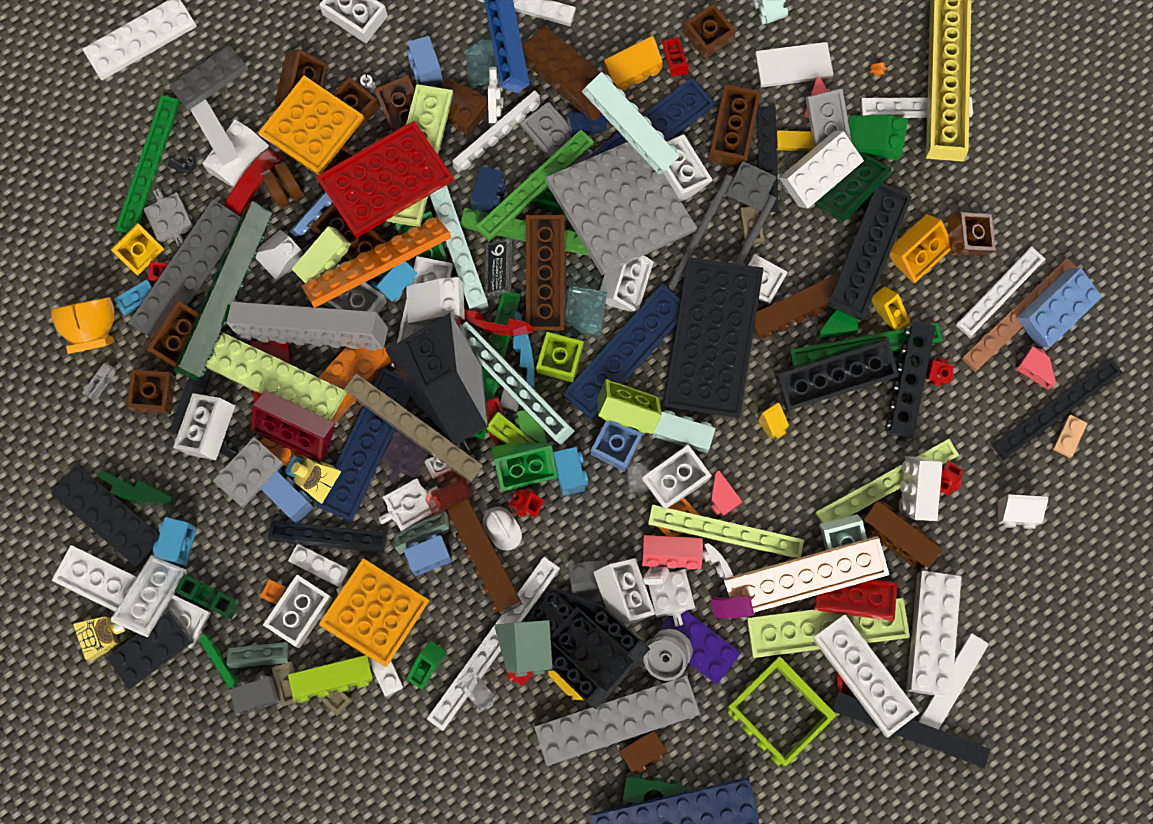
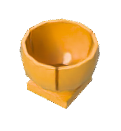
(85, 324)

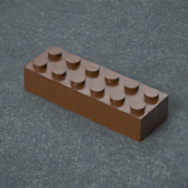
(561, 69)
(546, 272)

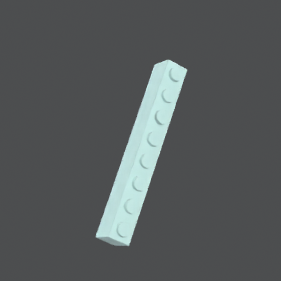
(459, 250)
(518, 387)

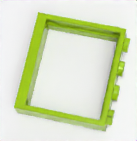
(805, 690)

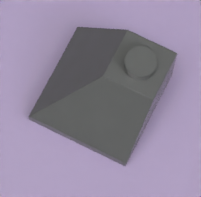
(584, 581)

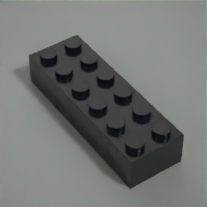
(836, 373)

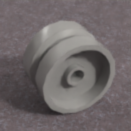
(668, 654)

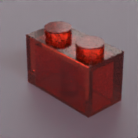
(448, 496)

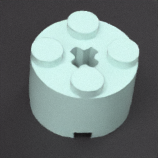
(770, 10)

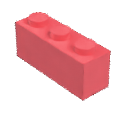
(672, 552)

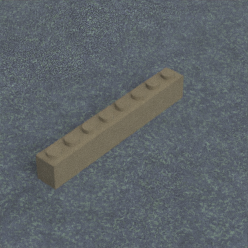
(413, 428)

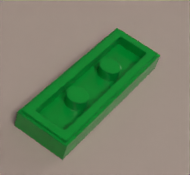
(218, 660)

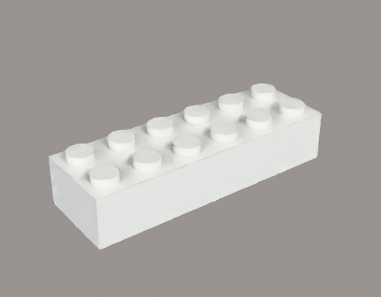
(934, 634)

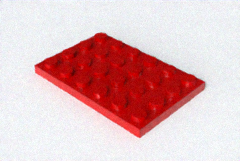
(385, 179)

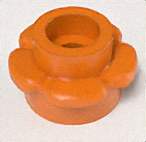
(878, 69)

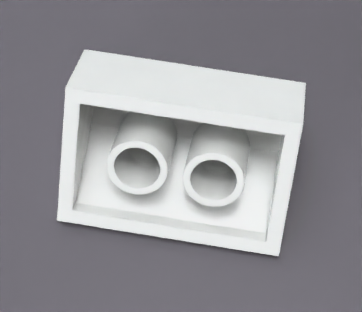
(247, 145)
(687, 172)
(627, 284)

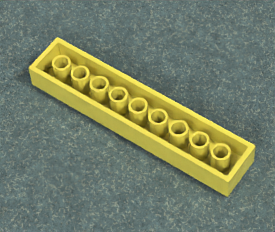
(948, 80)

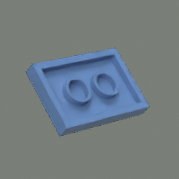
(311, 214)

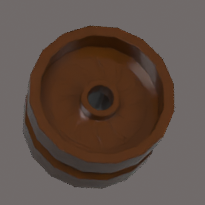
(282, 185)

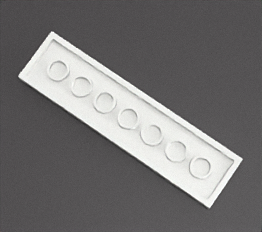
(109, 585)

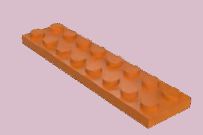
(375, 261)

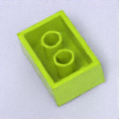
(628, 407)

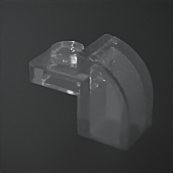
(477, 690)

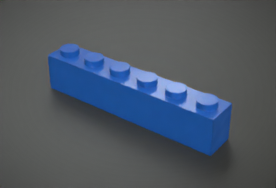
(507, 44)

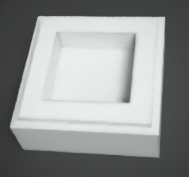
(656, 575)

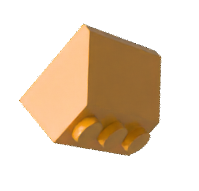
(634, 64)
(921, 247)

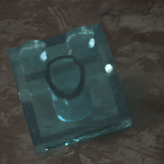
(478, 61)

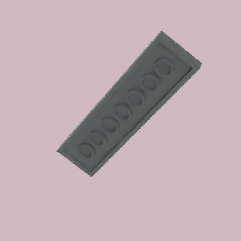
(188, 266)

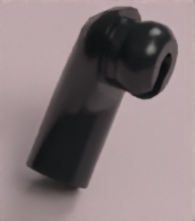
(187, 166)
(226, 450)

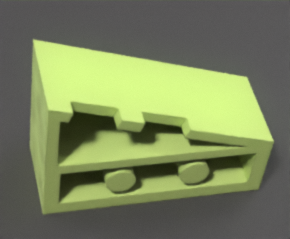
(322, 255)

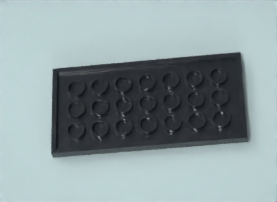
(713, 337)

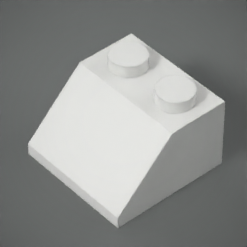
(1021, 510)

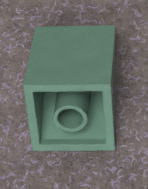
(525, 647)

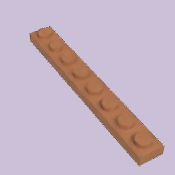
(1009, 325)

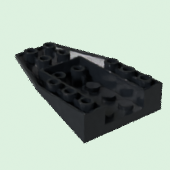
(444, 377)
(587, 644)

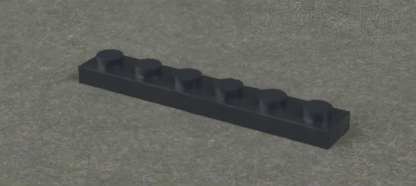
(768, 147)
(327, 536)

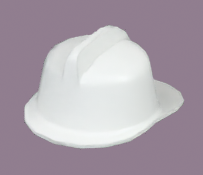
(502, 528)

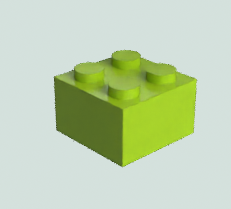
(559, 357)

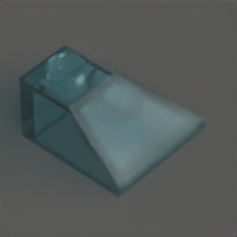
(586, 310)

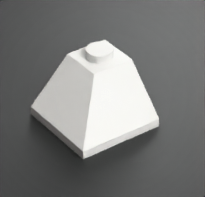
(279, 254)

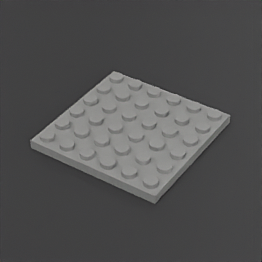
(620, 206)

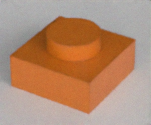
(273, 592)

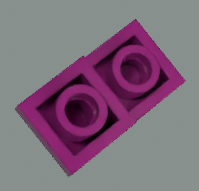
(733, 607)

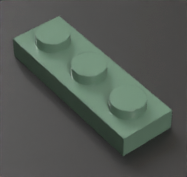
(421, 530)
(258, 655)

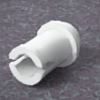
(367, 83)

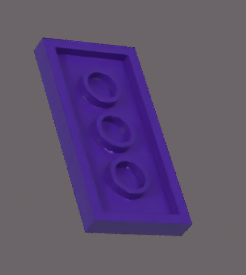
(710, 652)

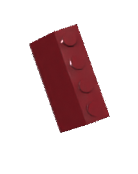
(292, 426)

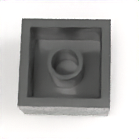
(254, 695)

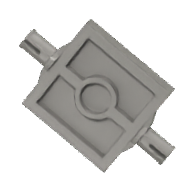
(168, 217)

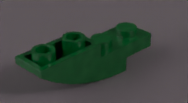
(142, 492)

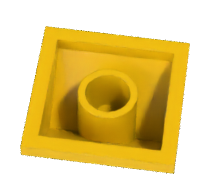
(137, 249)

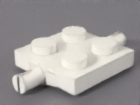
(495, 101)
(407, 505)
(672, 596)

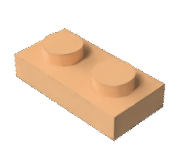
(1070, 436)

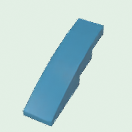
(522, 345)

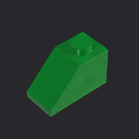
(839, 325)
(426, 665)

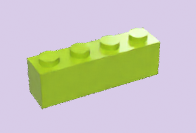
(329, 678)

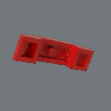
(251, 181)
(513, 328)

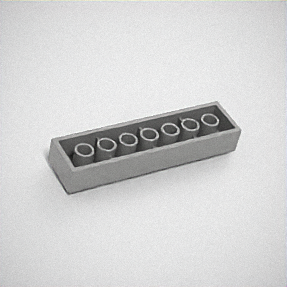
(307, 325)
(617, 720)

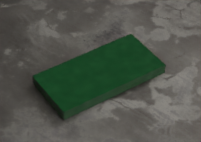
(854, 188)

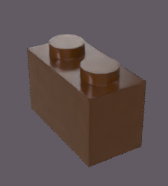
(643, 752)

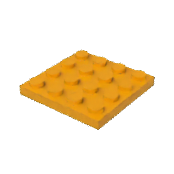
(311, 125)
(374, 613)

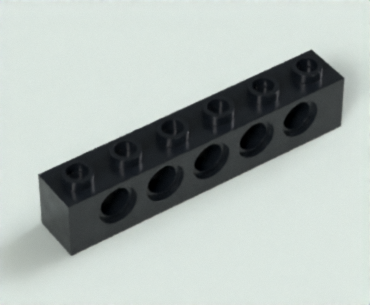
(925, 334)

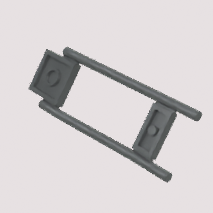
(748, 187)

